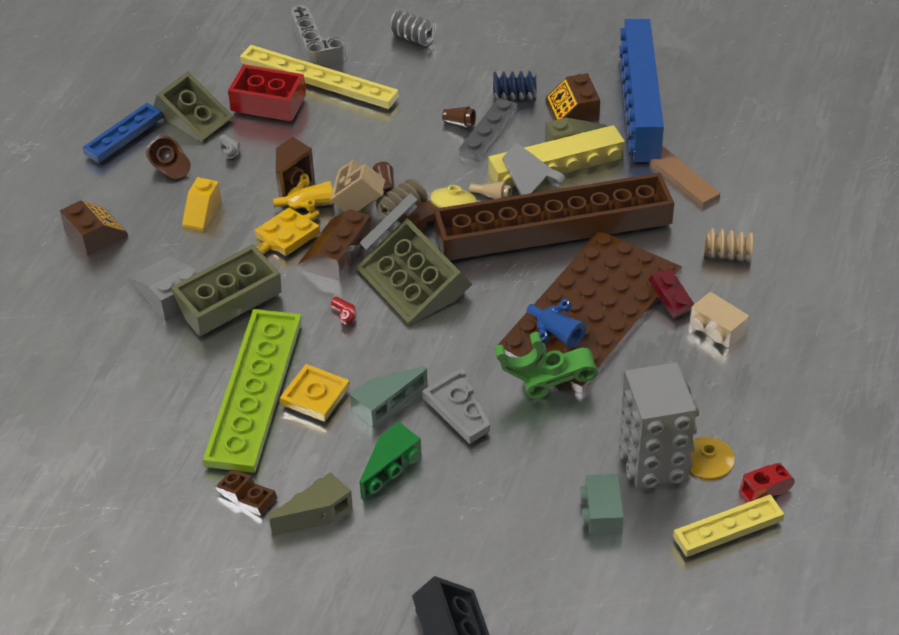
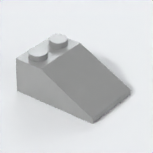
(156, 284)

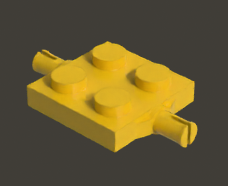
(287, 231)

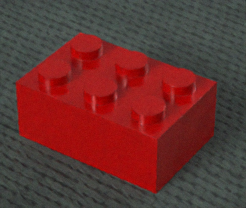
(267, 92)

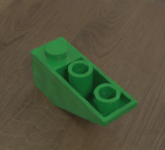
(391, 455)

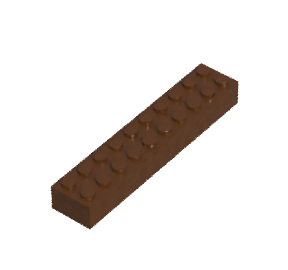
(553, 216)

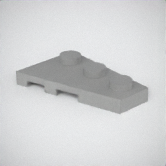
(457, 404)

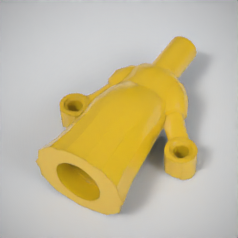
(306, 197)

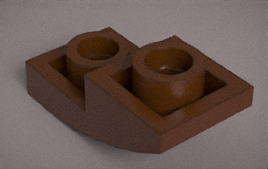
(422, 215)
(245, 493)

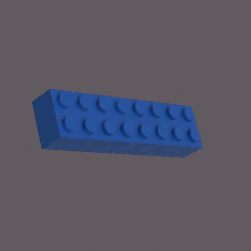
(641, 89)

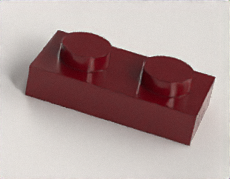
(671, 292)

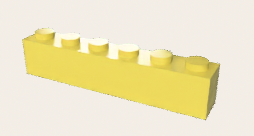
(568, 153)

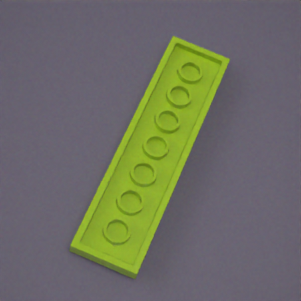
(252, 391)

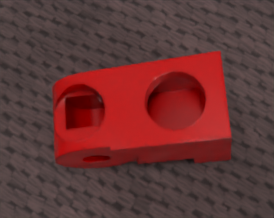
(765, 481)

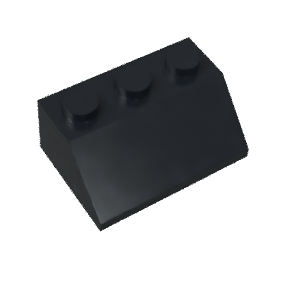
(448, 609)

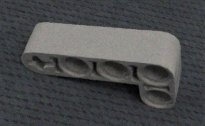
(316, 50)

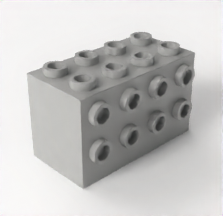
(657, 425)

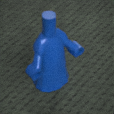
(563, 327)

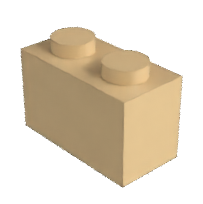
(719, 319)

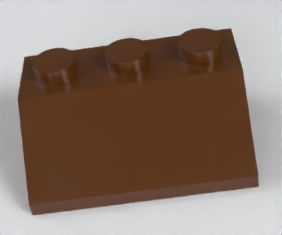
(337, 245)

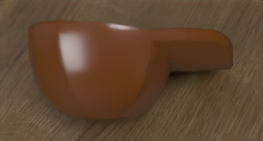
(177, 163)

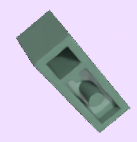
(386, 394)

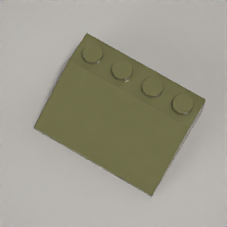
(413, 274)

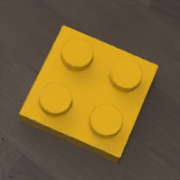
(315, 392)

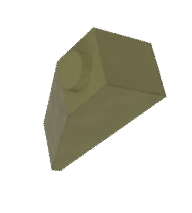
(567, 127)

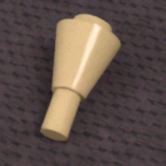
(493, 190)

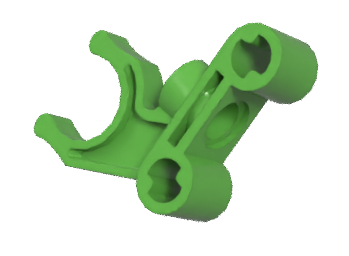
(543, 369)

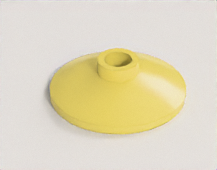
(451, 196)

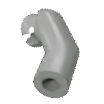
(232, 146)

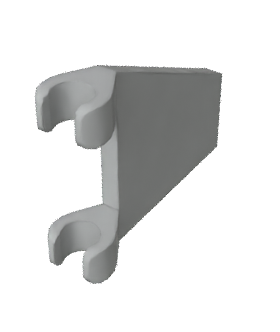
(528, 170)

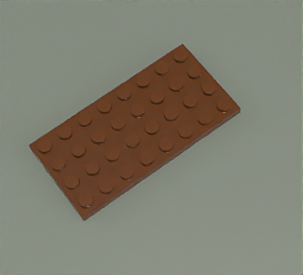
(606, 291)

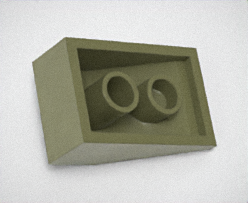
(192, 107)

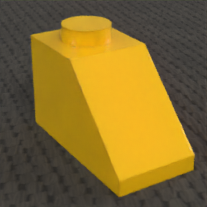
(201, 204)

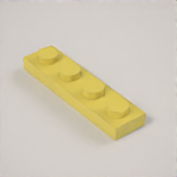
(728, 525)

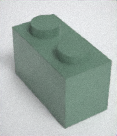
(603, 504)

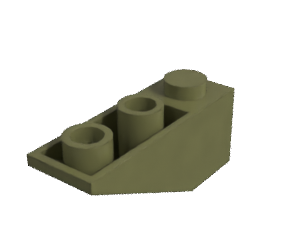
(314, 506)

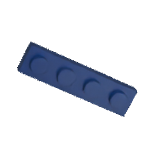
(122, 132)

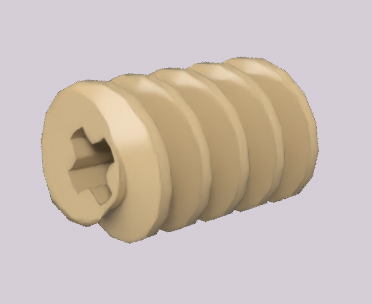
(729, 244)

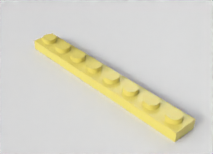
(322, 76)

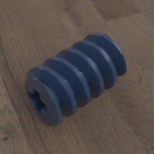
(514, 84)

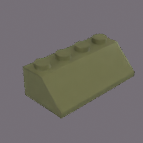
(227, 289)

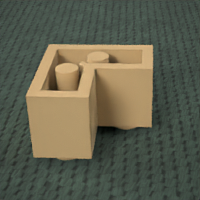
(356, 186)

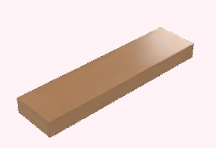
(685, 178)

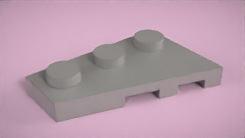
(390, 222)

